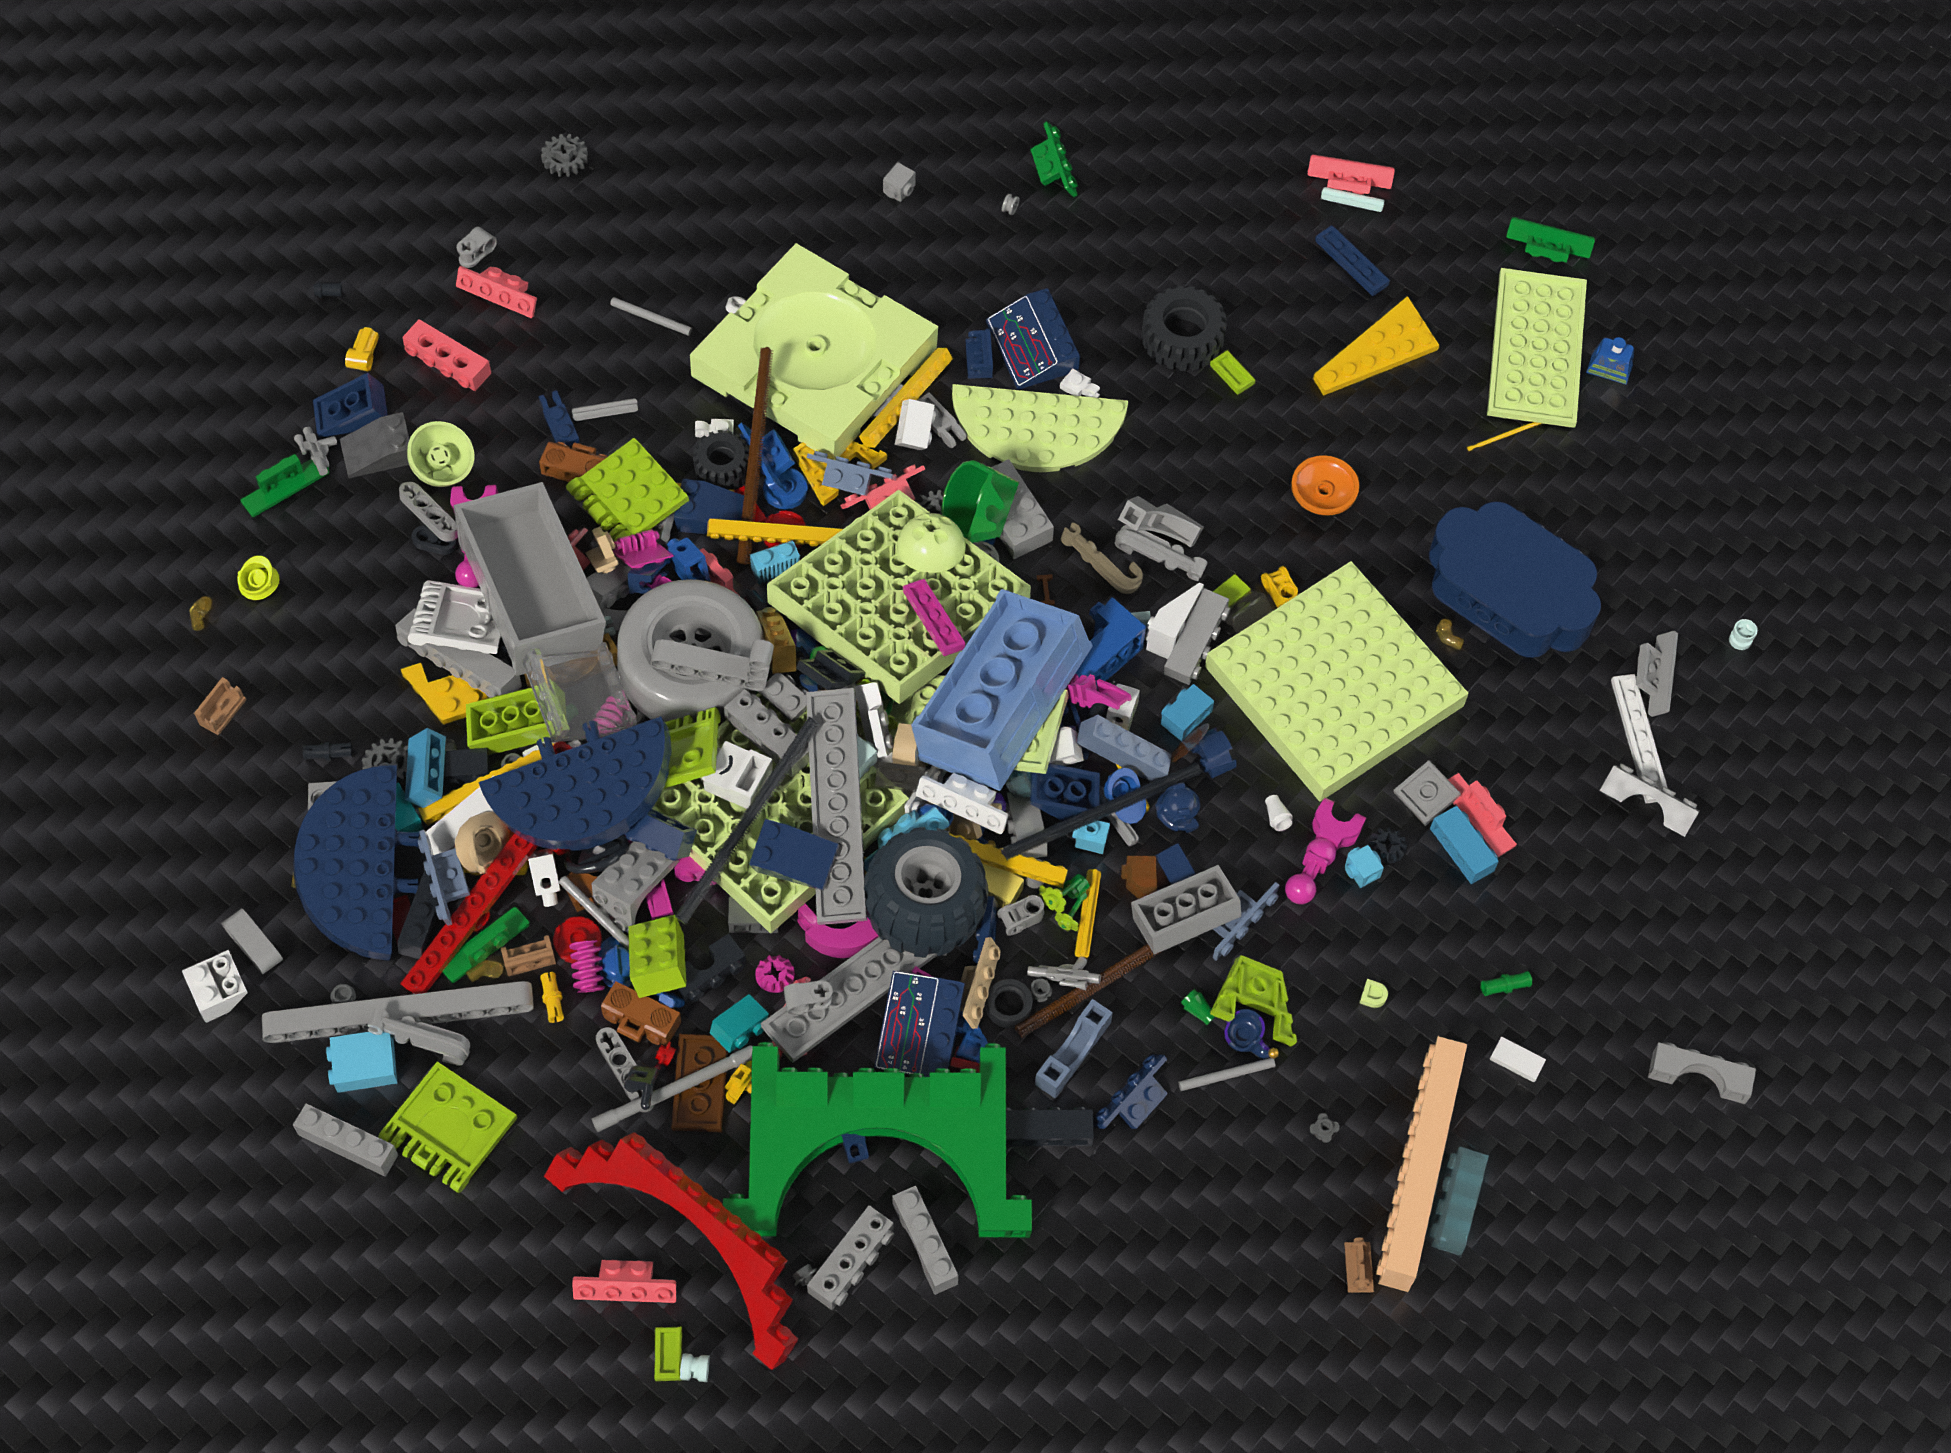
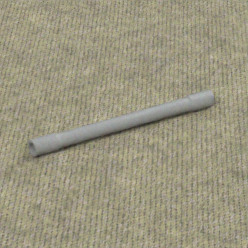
(615, 1115)

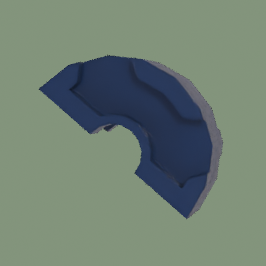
(1215, 753)

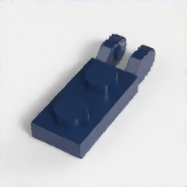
(559, 420)

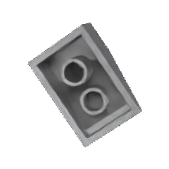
(376, 446)

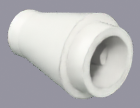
(1278, 814)

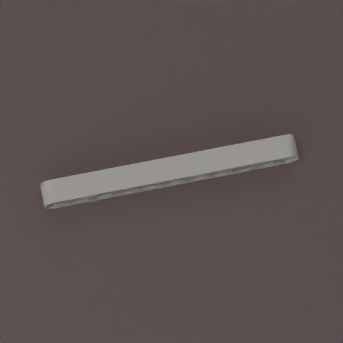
(423, 1007)

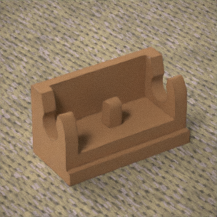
(219, 706)
(528, 957)

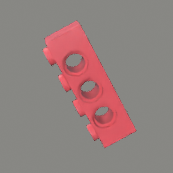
(475, 368)

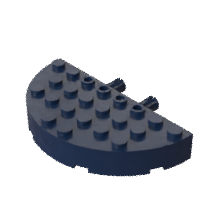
(586, 791)
(348, 861)

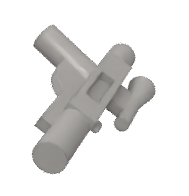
(317, 449)
(1067, 974)

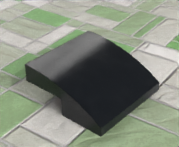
(830, 670)

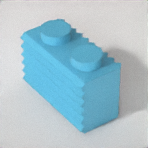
(773, 561)

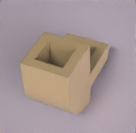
(905, 747)

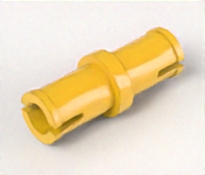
(552, 997)

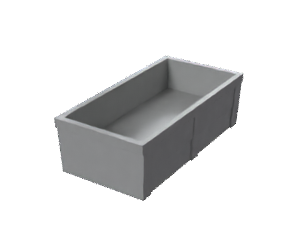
(529, 574)

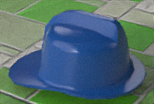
(1120, 783)
(614, 962)

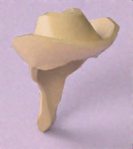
(481, 841)

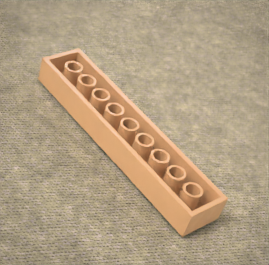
(1421, 1164)

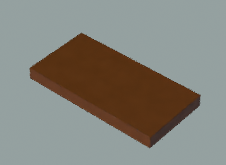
(702, 1105)

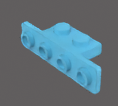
(930, 820)

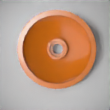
(1328, 476)

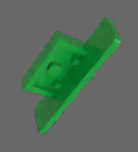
(1052, 162)
(1550, 241)
(280, 483)
(486, 943)

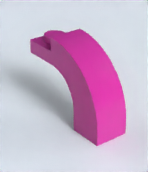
(835, 942)

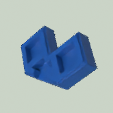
(971, 1042)

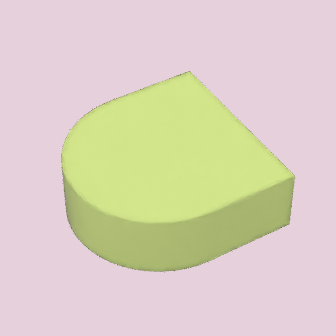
(1374, 994)

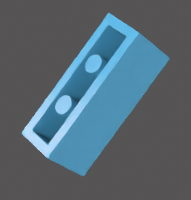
(425, 768)
(1464, 844)

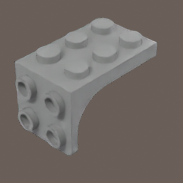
(627, 882)

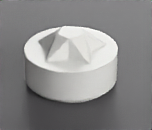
(734, 304)

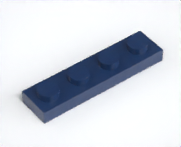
(1352, 260)

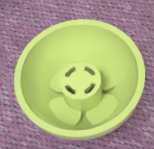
(447, 446)
(931, 543)

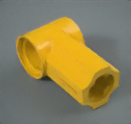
(361, 354)

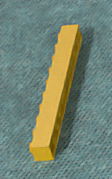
(911, 390)
(769, 532)
(443, 806)
(1019, 865)

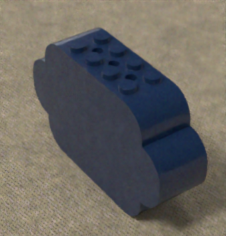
(1514, 579)

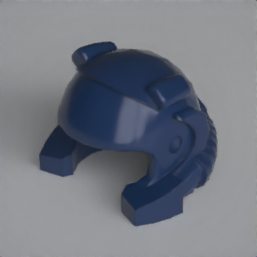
(1178, 807)

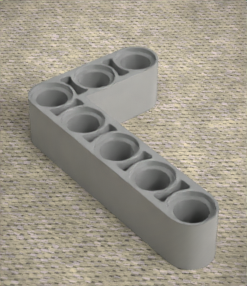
(715, 665)

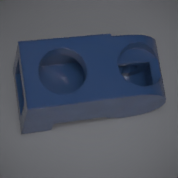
(855, 1147)

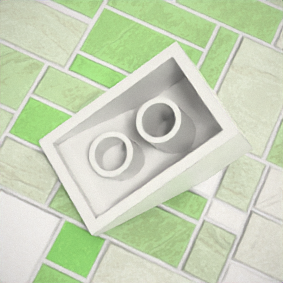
(1169, 622)

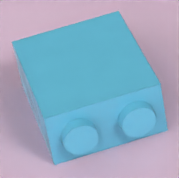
(361, 1061)

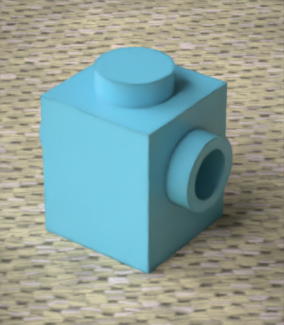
(1092, 836)
(1363, 865)

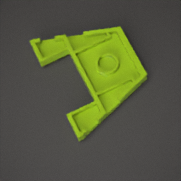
(1260, 989)

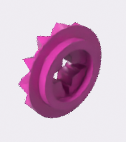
(770, 983)

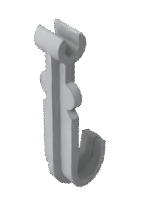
(1159, 550)
(450, 1044)

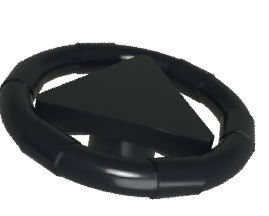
(597, 858)

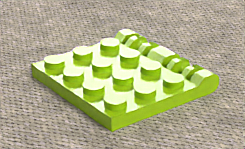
(628, 491)
(693, 747)
(451, 1122)

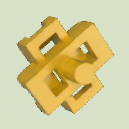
(739, 1081)

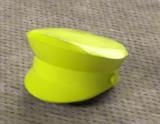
(257, 578)

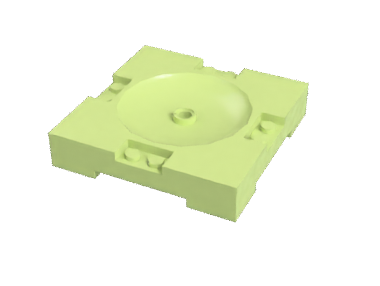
(832, 348)

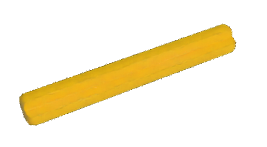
(1088, 914)

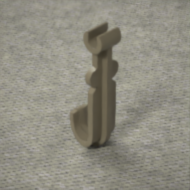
(1101, 563)

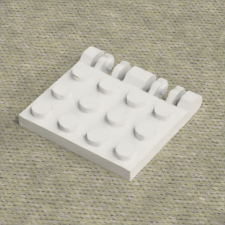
(454, 618)

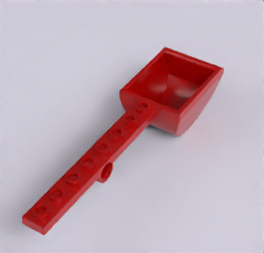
(474, 909)

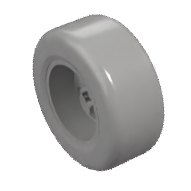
(685, 609)

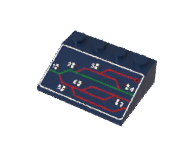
(1033, 340)
(919, 1023)

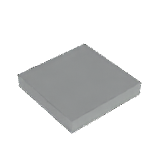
(1427, 793)

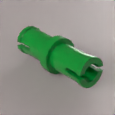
(1506, 983)

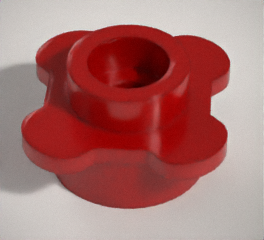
(665, 1054)

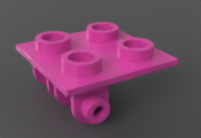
(640, 549)

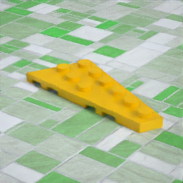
(1385, 345)

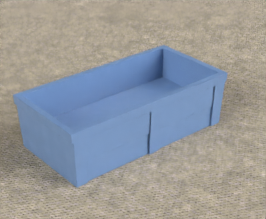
(1001, 689)

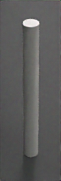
(651, 316)
(595, 911)
(1226, 1074)

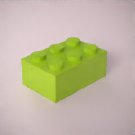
(657, 956)

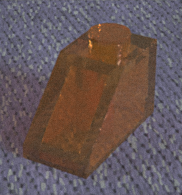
(1140, 875)

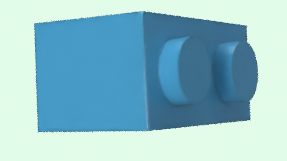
(1186, 712)

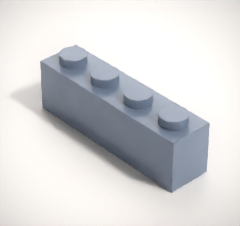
(1124, 748)

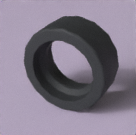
(1012, 986)

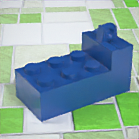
(1115, 640)

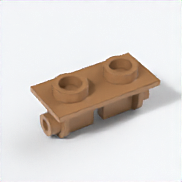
(1358, 1266)

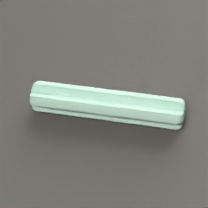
(1352, 199)

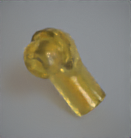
(198, 611)
(1446, 636)
(485, 968)

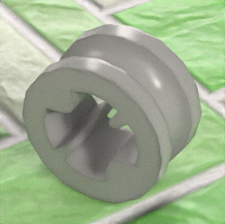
(1010, 204)

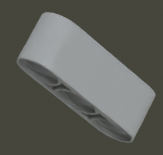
(252, 941)

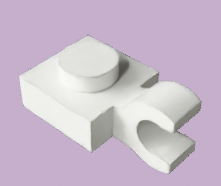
(1079, 384)
(703, 428)

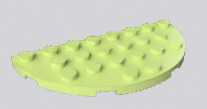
(1035, 427)

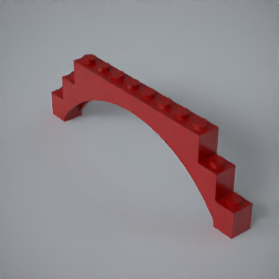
(745, 1252)

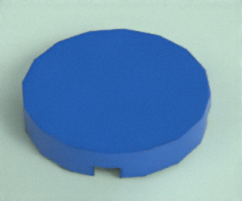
(795, 487)

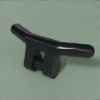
(643, 1079)

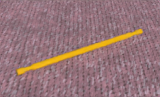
(1503, 435)

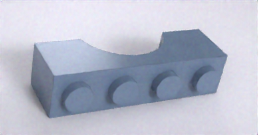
(1064, 1063)

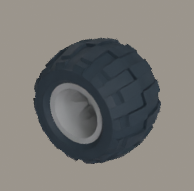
(928, 917)

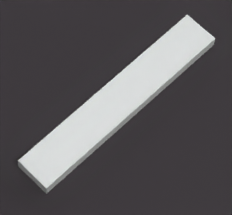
(1638, 731)

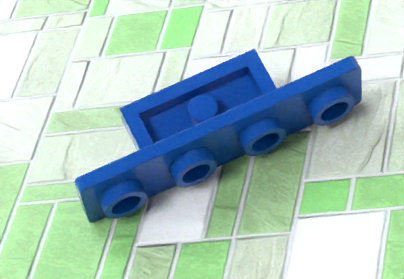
(774, 456)

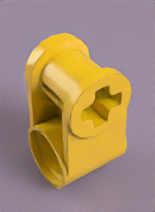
(1279, 585)

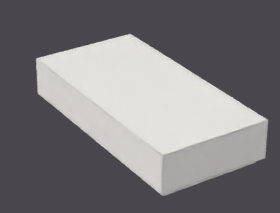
(1517, 1059)

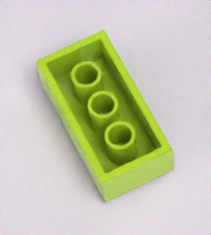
(505, 722)

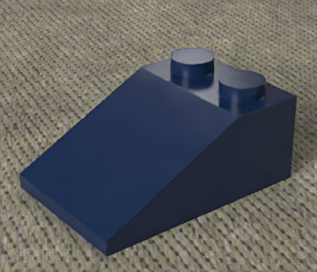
(350, 406)
(706, 503)
(1064, 791)
(793, 855)

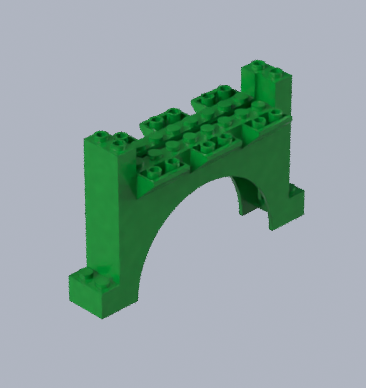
(947, 1113)

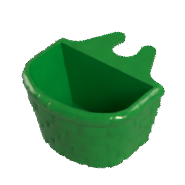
(978, 500)

